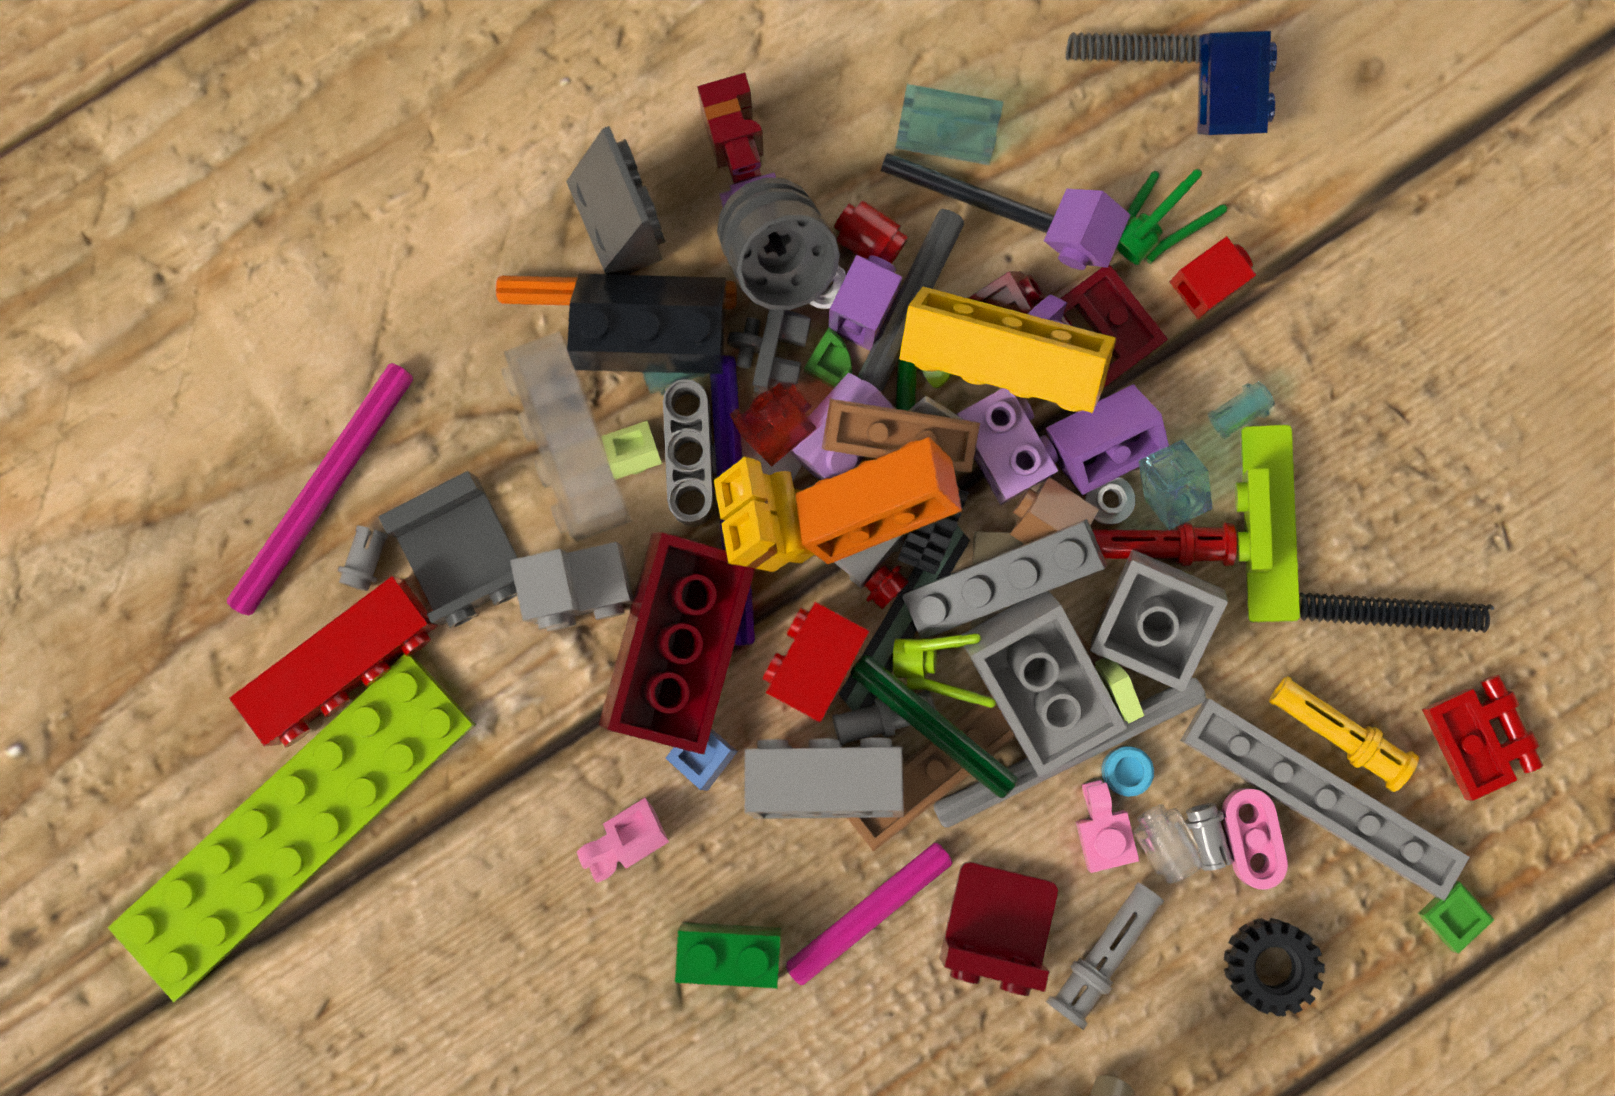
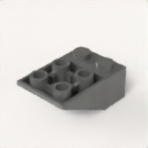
(616, 206)

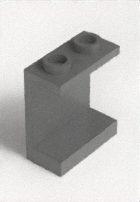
(455, 548)

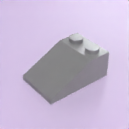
(1044, 682)

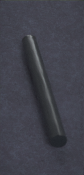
(967, 193)

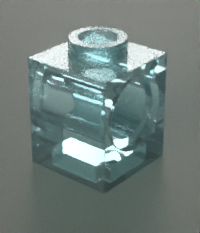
(1175, 484)

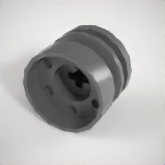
(777, 244)

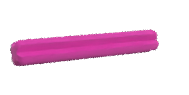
(868, 914)

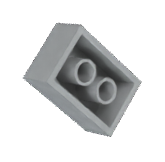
(824, 780)

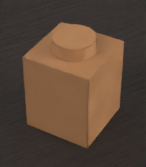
(1049, 511)

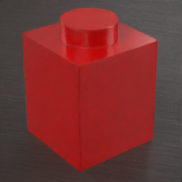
(1213, 277)

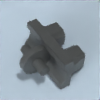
(780, 327)

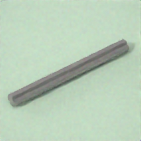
(1155, 710)

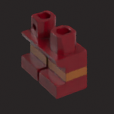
(731, 127)

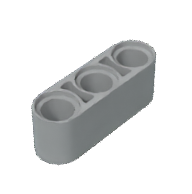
(682, 430)

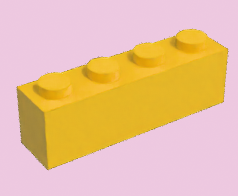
(1006, 349)

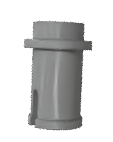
(362, 562)
(1209, 835)

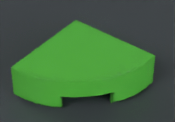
(829, 360)

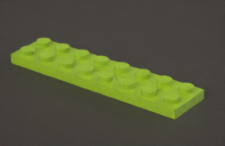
(291, 827)

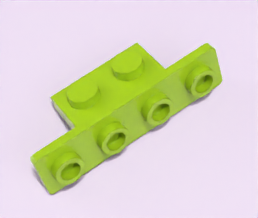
(1269, 523)

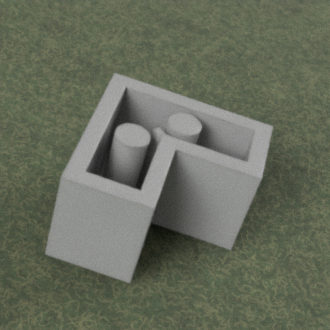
(565, 585)

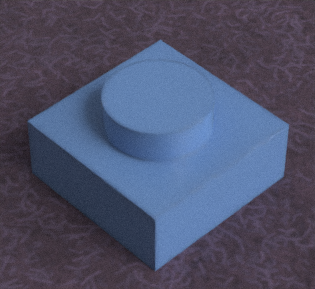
(706, 768)

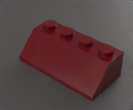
(677, 644)

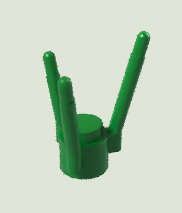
(1141, 234)

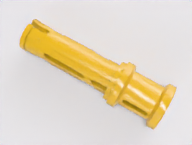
(1363, 745)

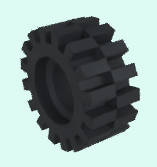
(927, 545)
(1303, 974)

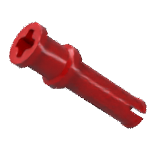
(1183, 544)

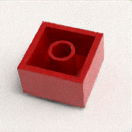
(815, 661)

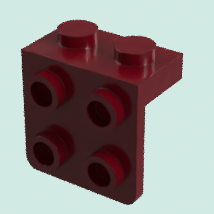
(999, 928)

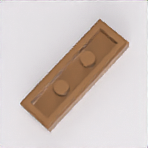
(882, 430)

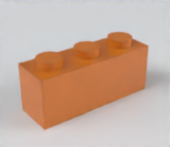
(878, 501)

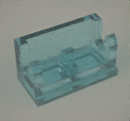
(948, 124)

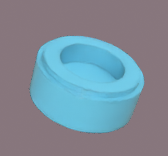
(1127, 771)

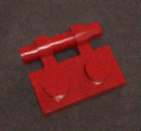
(1471, 744)

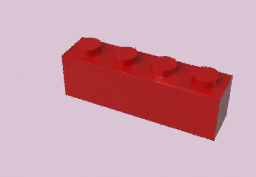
(334, 663)

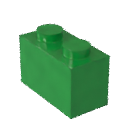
(728, 955)

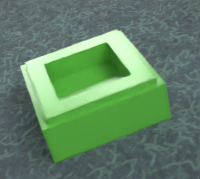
(1457, 918)

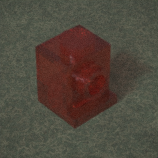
(775, 422)

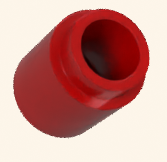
(869, 232)

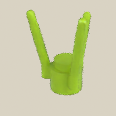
(919, 657)

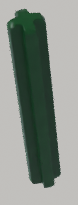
(934, 726)

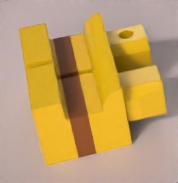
(759, 517)

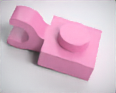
(1106, 835)
(628, 840)

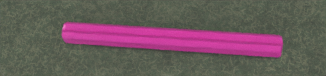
(319, 490)

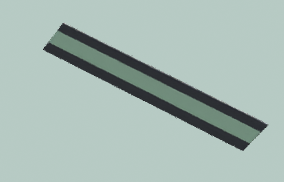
(899, 623)

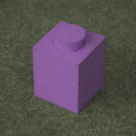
(1086, 228)

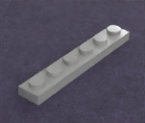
(1325, 799)

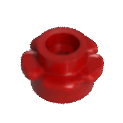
(885, 586)

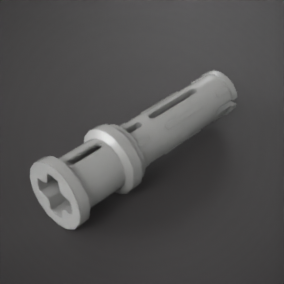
(1141, 903)

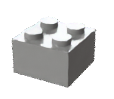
(1158, 620)

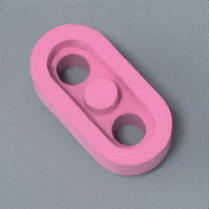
(1255, 836)

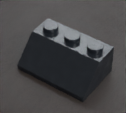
(647, 323)

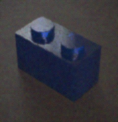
(1235, 83)

